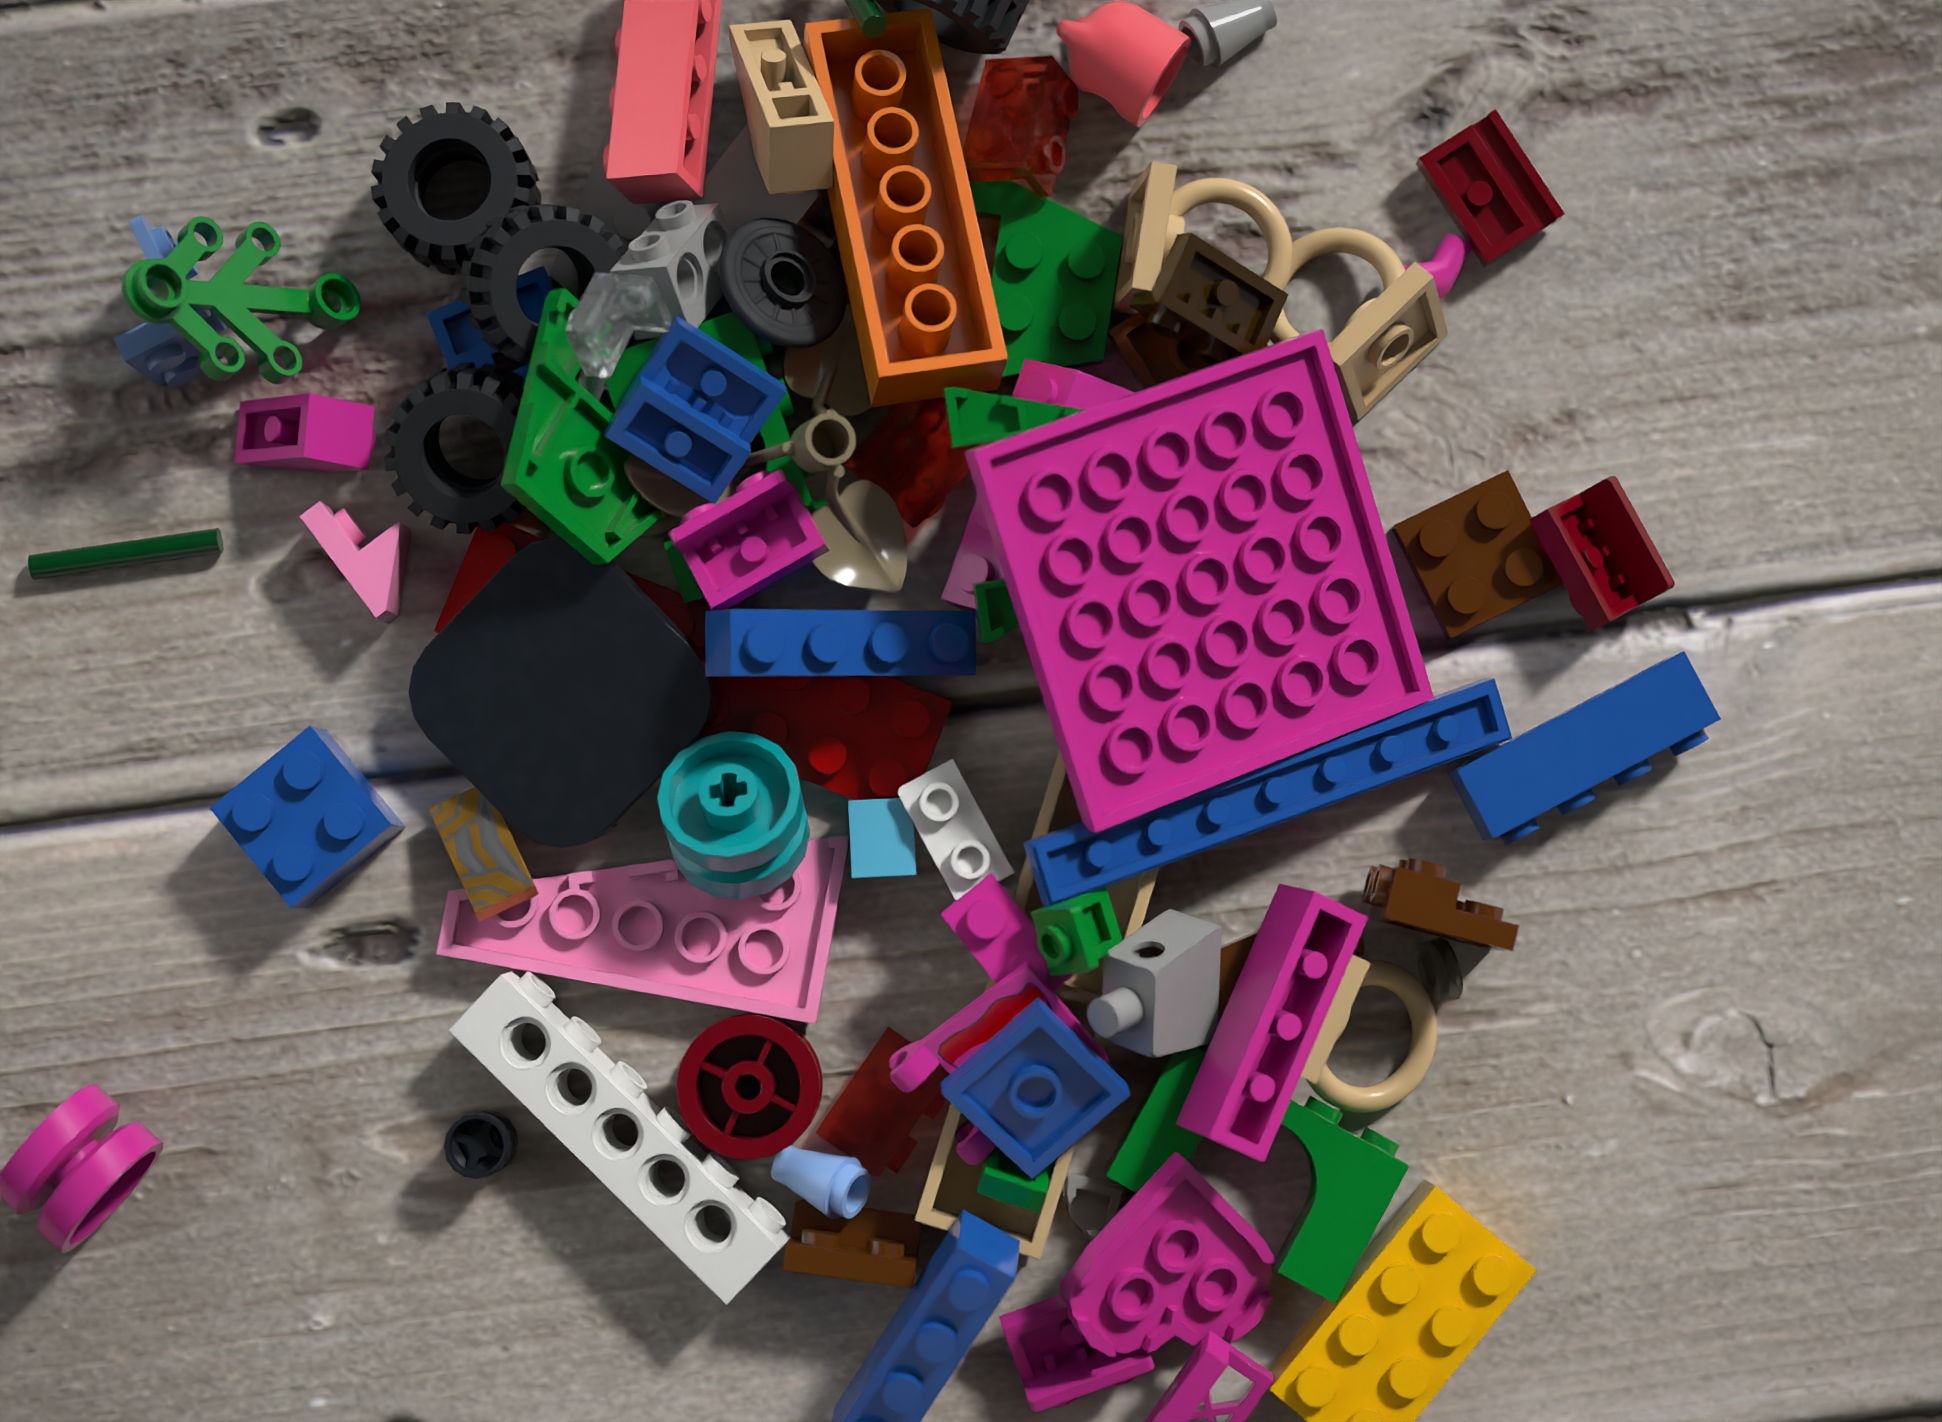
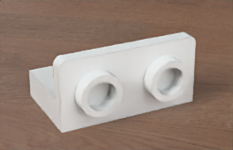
(954, 829)

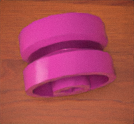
(78, 1167)

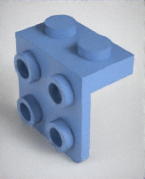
(159, 348)

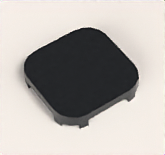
(562, 693)

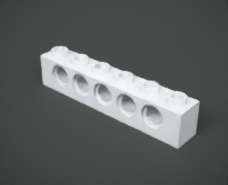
(494, 1036)

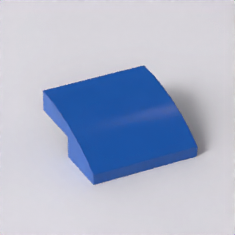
(695, 410)

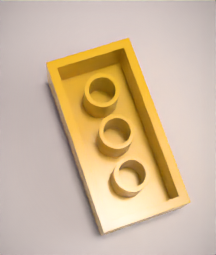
(1402, 1318)

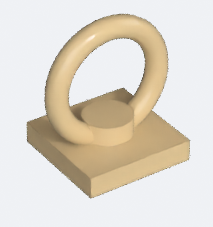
(1157, 217)
(1385, 333)
(1421, 1049)

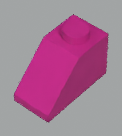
(305, 433)

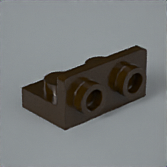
(1210, 302)

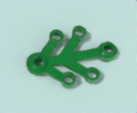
(233, 300)

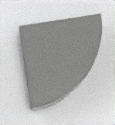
(1092, 1201)

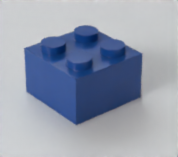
(307, 817)

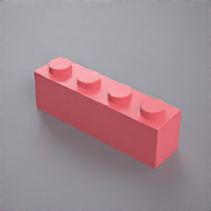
(662, 99)

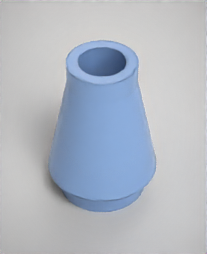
(825, 1180)

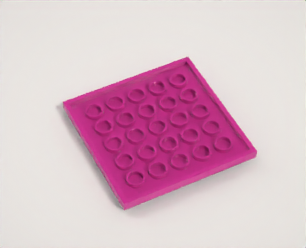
(1200, 578)

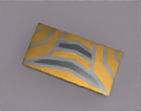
(483, 853)

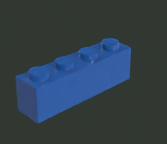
(839, 642)
(1585, 747)
(933, 1325)

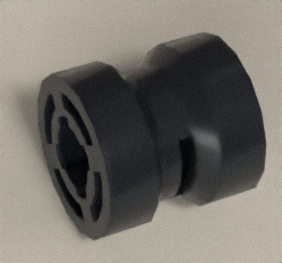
(471, 1148)

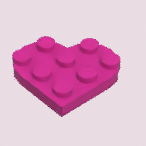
(1169, 1268)

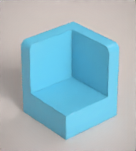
(881, 839)

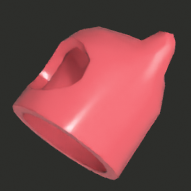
(1124, 57)

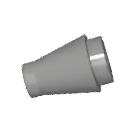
(1225, 29)

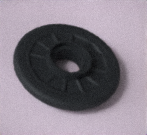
(749, 290)

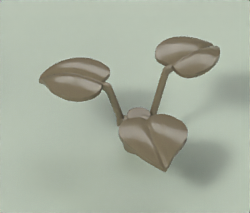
(861, 522)

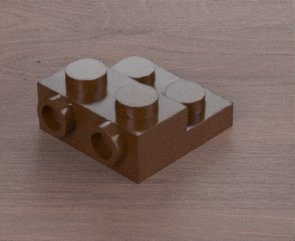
(1424, 901)

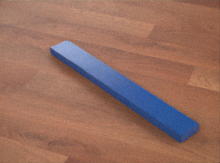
(1375, 755)

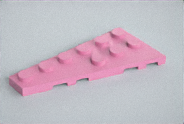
(667, 938)

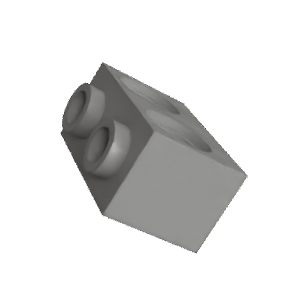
(683, 257)

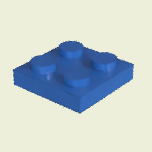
(1035, 1088)

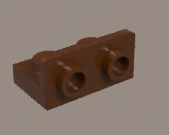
(867, 1248)

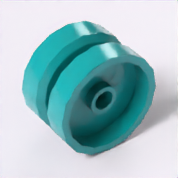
(734, 815)

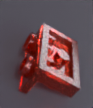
(876, 1116)

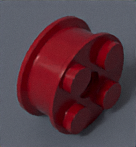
(711, 1091)

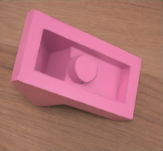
(372, 571)

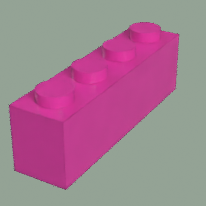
(1272, 1020)

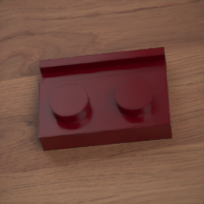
(1490, 188)

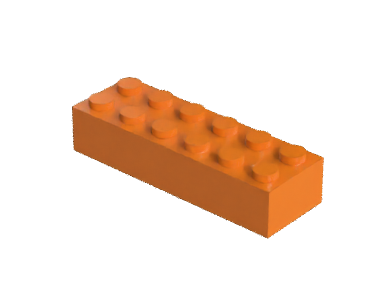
(905, 212)

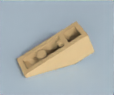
(783, 108)

